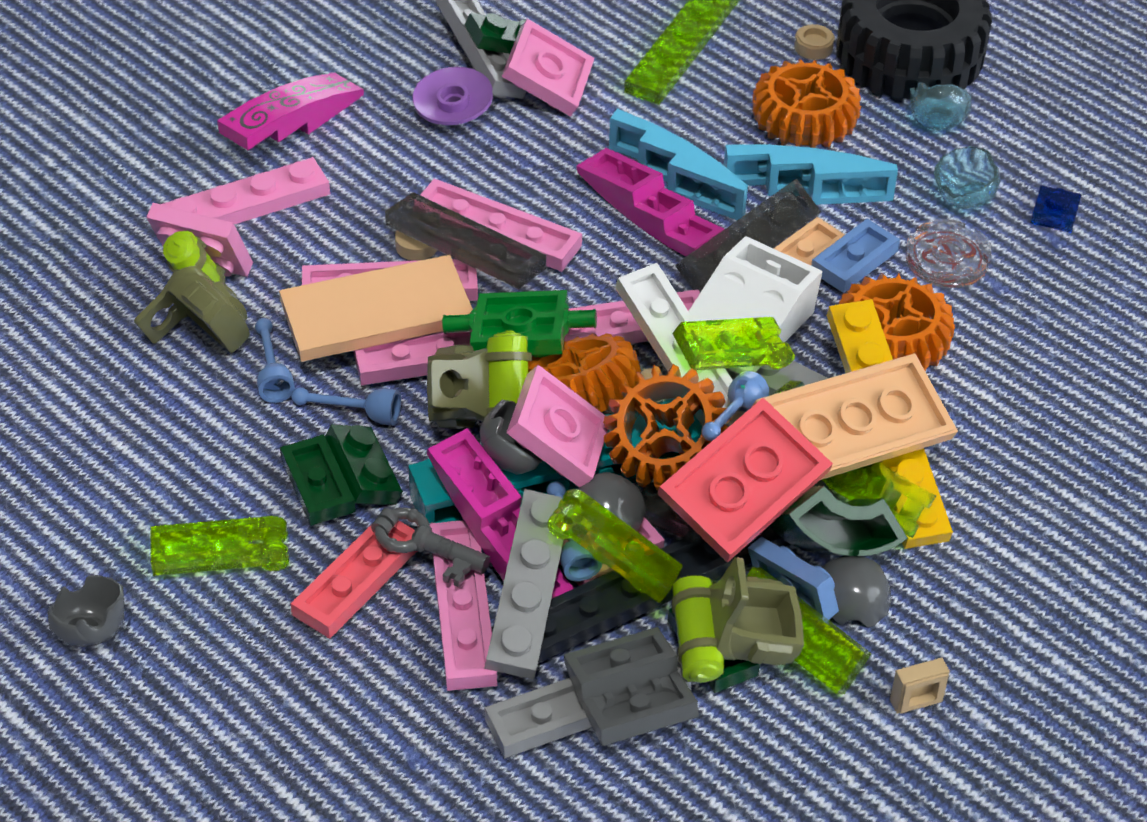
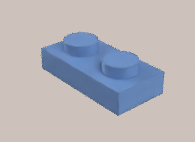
(856, 255)
(811, 582)

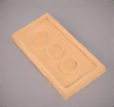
(373, 307)
(868, 414)

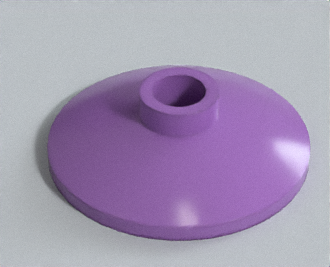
(452, 96)

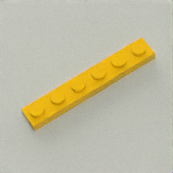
(862, 345)

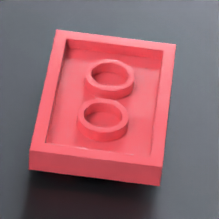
(744, 479)

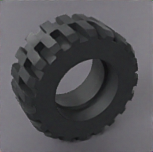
(912, 42)

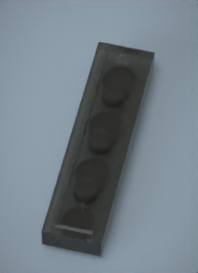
(767, 224)
(466, 240)

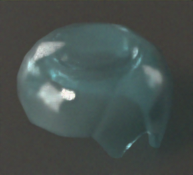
(939, 106)
(967, 177)

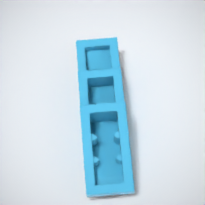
(683, 165)
(824, 174)

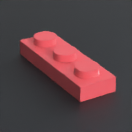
(350, 581)

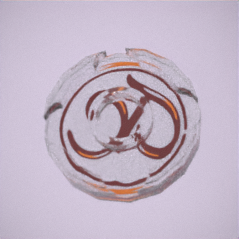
(948, 253)

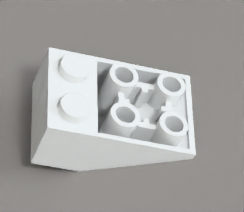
(759, 283)

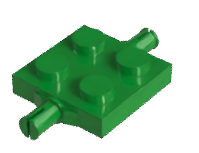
(534, 314)

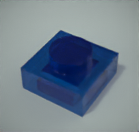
(1056, 208)

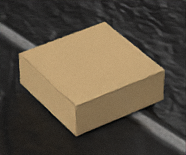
(919, 685)

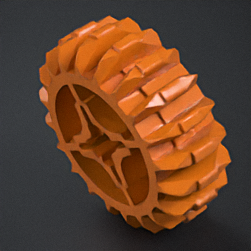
(806, 104)
(910, 316)
(593, 367)
(642, 400)

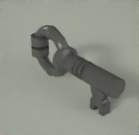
(424, 539)

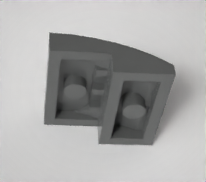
(630, 686)

